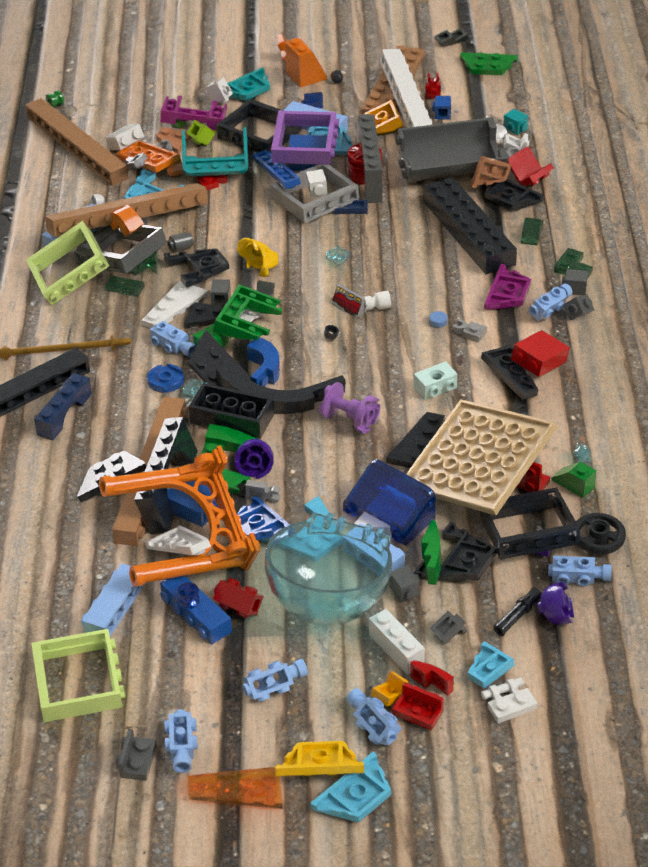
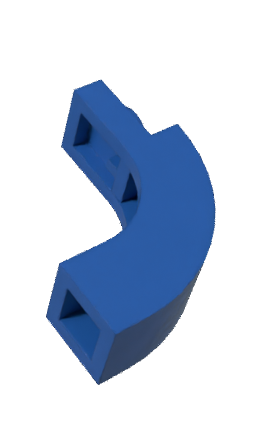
(267, 356)

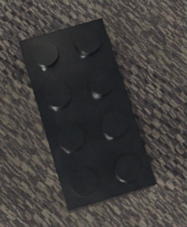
(231, 409)

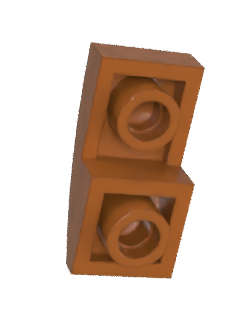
(175, 169)

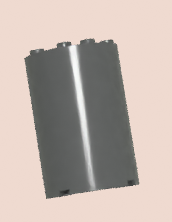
(447, 148)

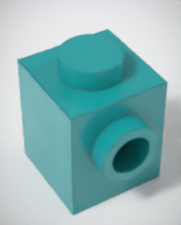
(516, 121)

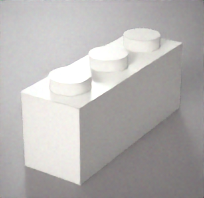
(395, 640)

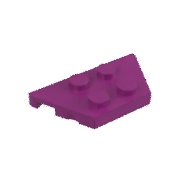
(507, 289)

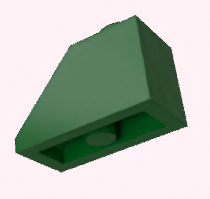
(577, 478)

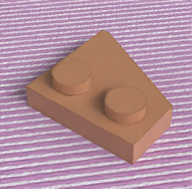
(173, 136)
(490, 171)

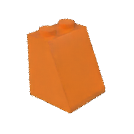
(302, 64)

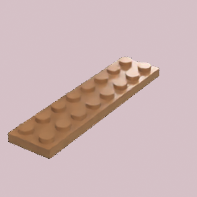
(382, 91)

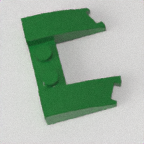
(229, 321)
(229, 441)

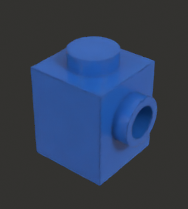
(442, 107)

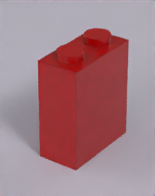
(540, 353)

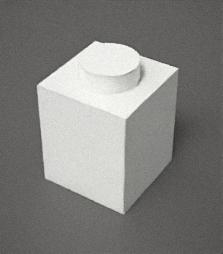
(316, 183)

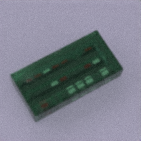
(124, 286)

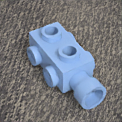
(550, 302)
(172, 339)
(578, 570)
(268, 684)
(383, 727)
(181, 739)

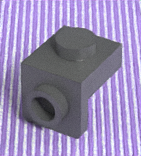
(266, 287)
(578, 306)

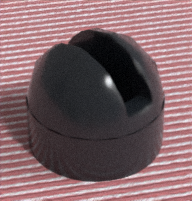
(336, 76)
(331, 328)

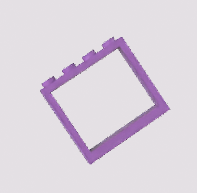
(304, 155)

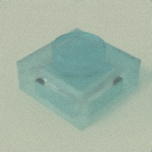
(337, 255)
(192, 387)

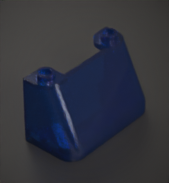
(393, 499)

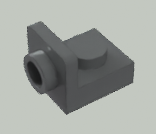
(448, 626)

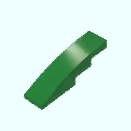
(432, 553)

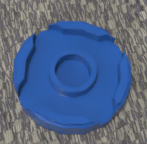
(165, 378)

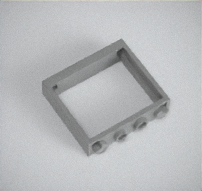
(346, 194)

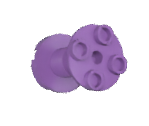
(362, 412)

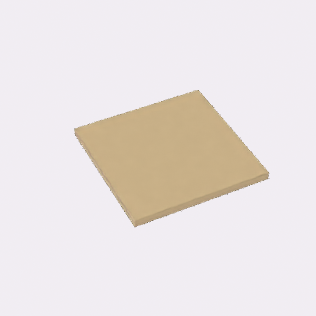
(480, 455)

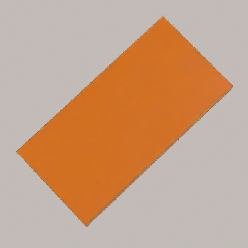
(157, 157)

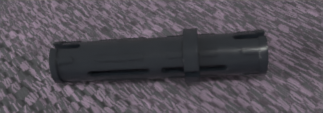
(522, 606)

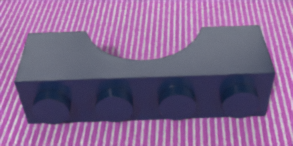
(51, 418)

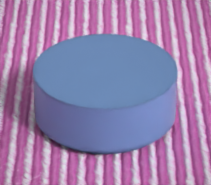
(438, 319)

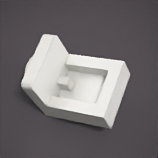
(511, 141)

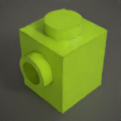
(200, 133)

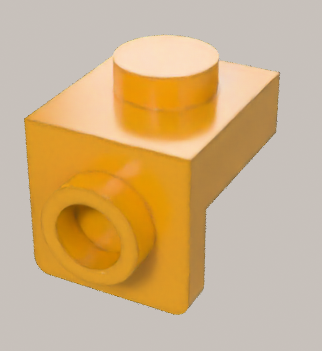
(390, 690)

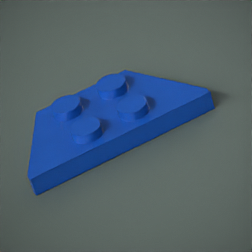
(260, 519)

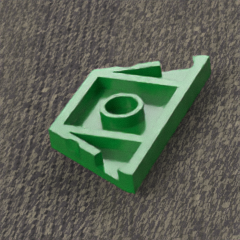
(488, 64)

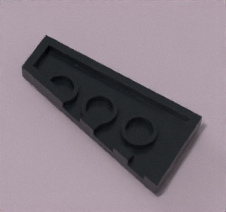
(510, 372)

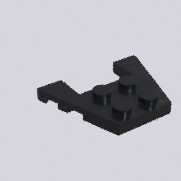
(203, 262)
(467, 559)

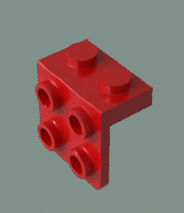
(527, 169)

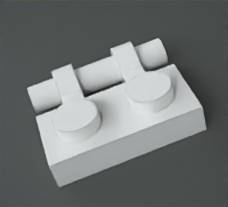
(511, 705)

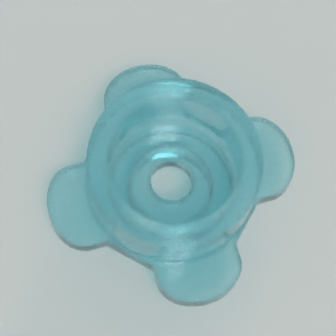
(582, 453)

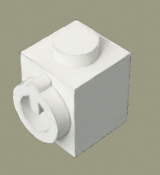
(219, 91)

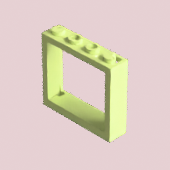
(59, 248)
(69, 646)

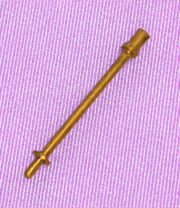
(6, 352)

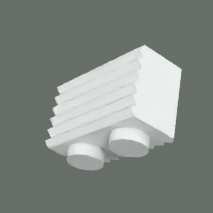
(124, 137)

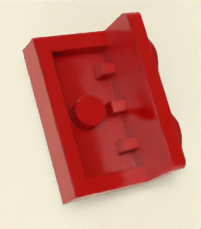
(419, 706)

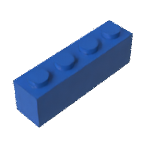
(206, 618)

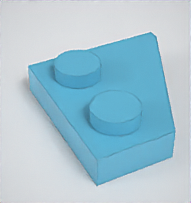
(489, 665)

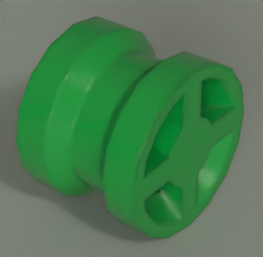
(55, 98)

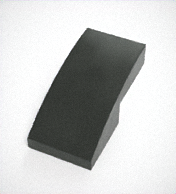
(446, 38)

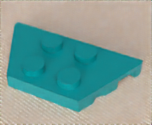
(250, 85)

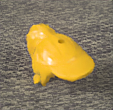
(258, 255)

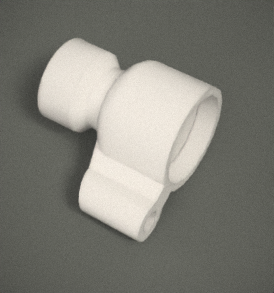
(380, 301)

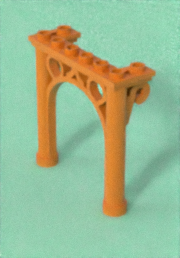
(208, 472)

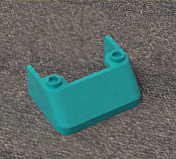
(214, 166)

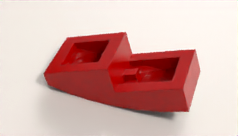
(429, 674)

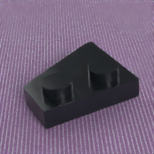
(202, 313)

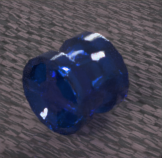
(188, 595)

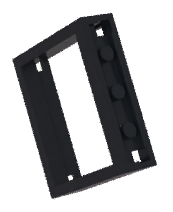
(227, 131)
(537, 540)

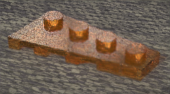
(241, 787)

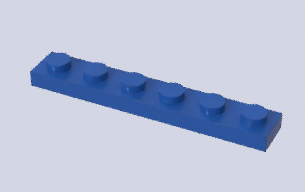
(278, 171)

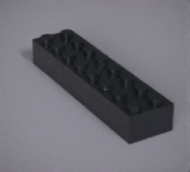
(469, 225)

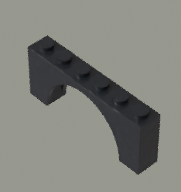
(175, 444)

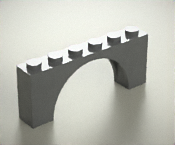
(371, 158)

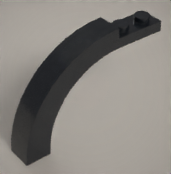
(283, 400)

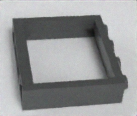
(150, 239)

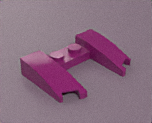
(172, 111)

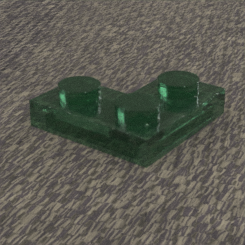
(571, 260)

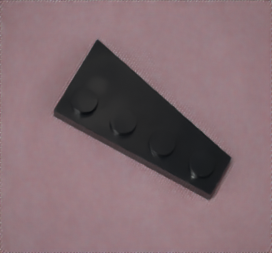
(416, 440)

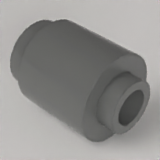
(180, 242)

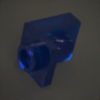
(313, 99)

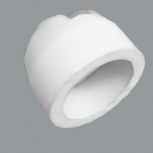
(97, 199)

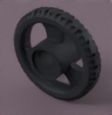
(600, 533)

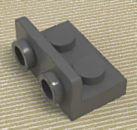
(135, 756)

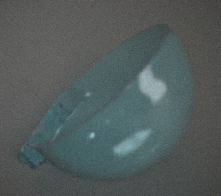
(328, 568)

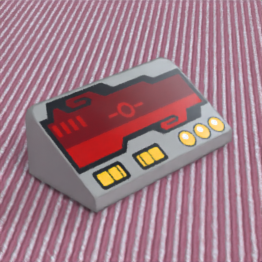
(348, 301)

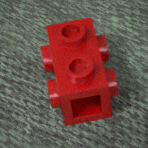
(234, 596)

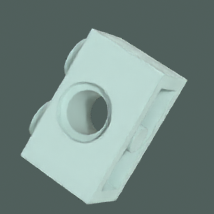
(435, 380)

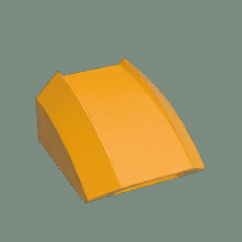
(386, 118)

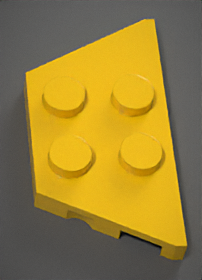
(319, 759)

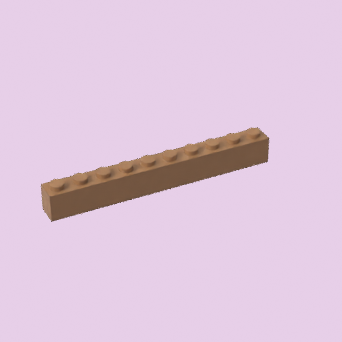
(77, 141)
(144, 205)
(129, 523)

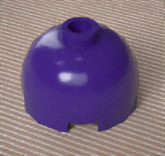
(254, 458)
(556, 604)

